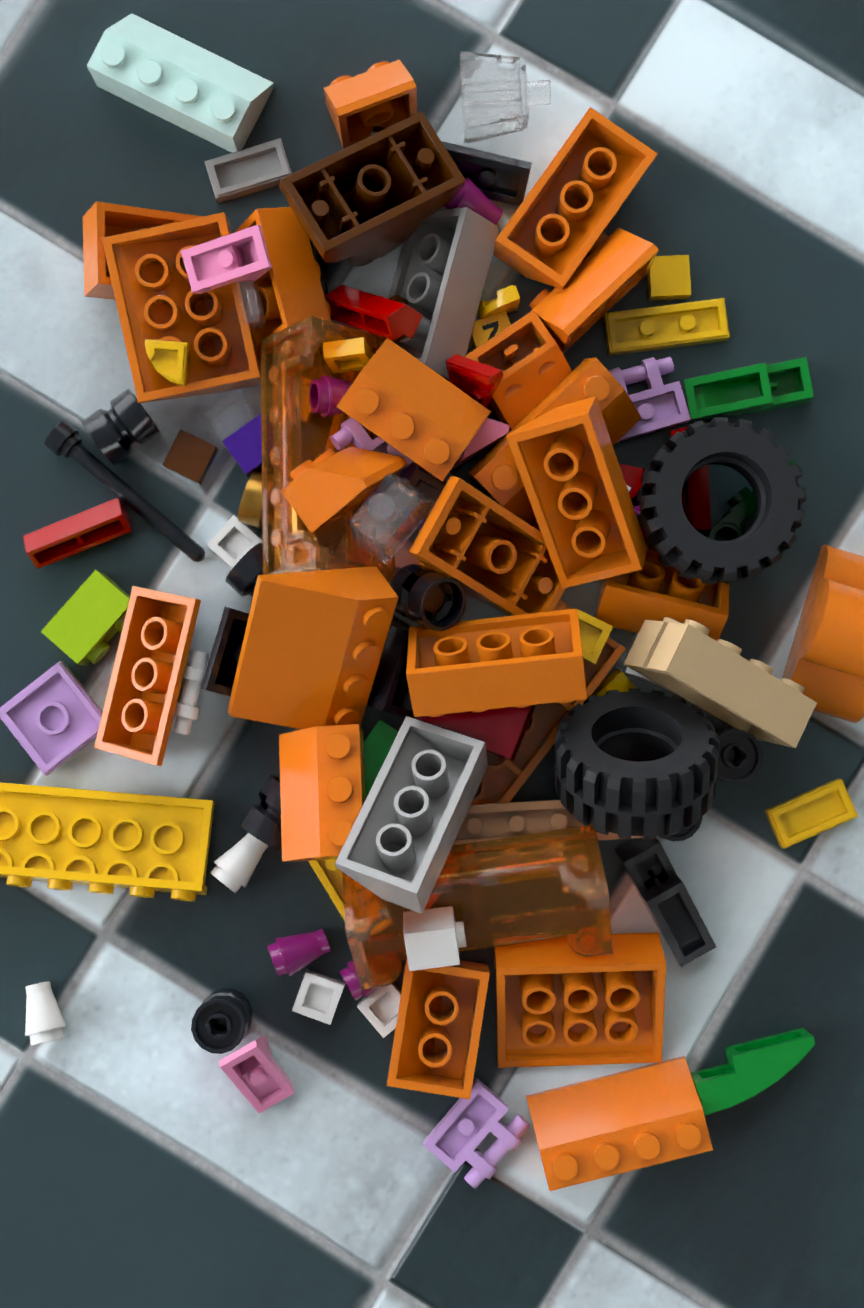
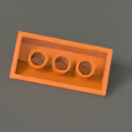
(573, 201)
(498, 470)
(578, 494)
(496, 663)
(147, 675)
(618, 1123)

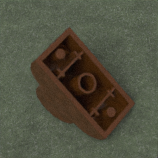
(373, 191)

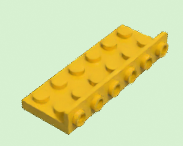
(104, 840)

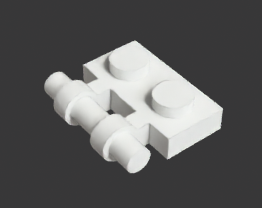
(186, 706)

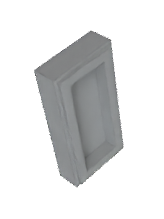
(248, 170)

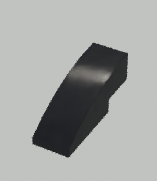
(666, 899)

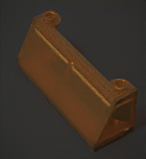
(295, 435)
(503, 893)

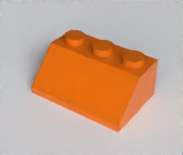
(293, 285)
(595, 287)
(413, 409)
(661, 593)
(320, 789)
(439, 1029)

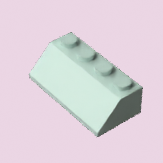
(179, 81)

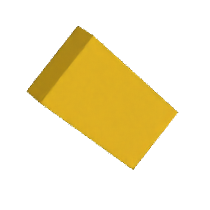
(811, 813)

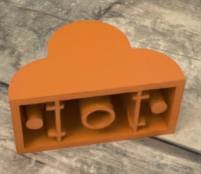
(488, 552)
(830, 637)

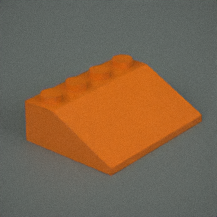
(159, 305)
(312, 647)
(577, 1007)

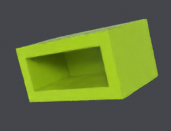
(89, 619)

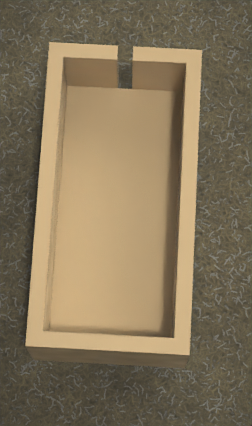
(721, 680)

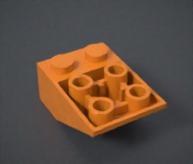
(529, 364)

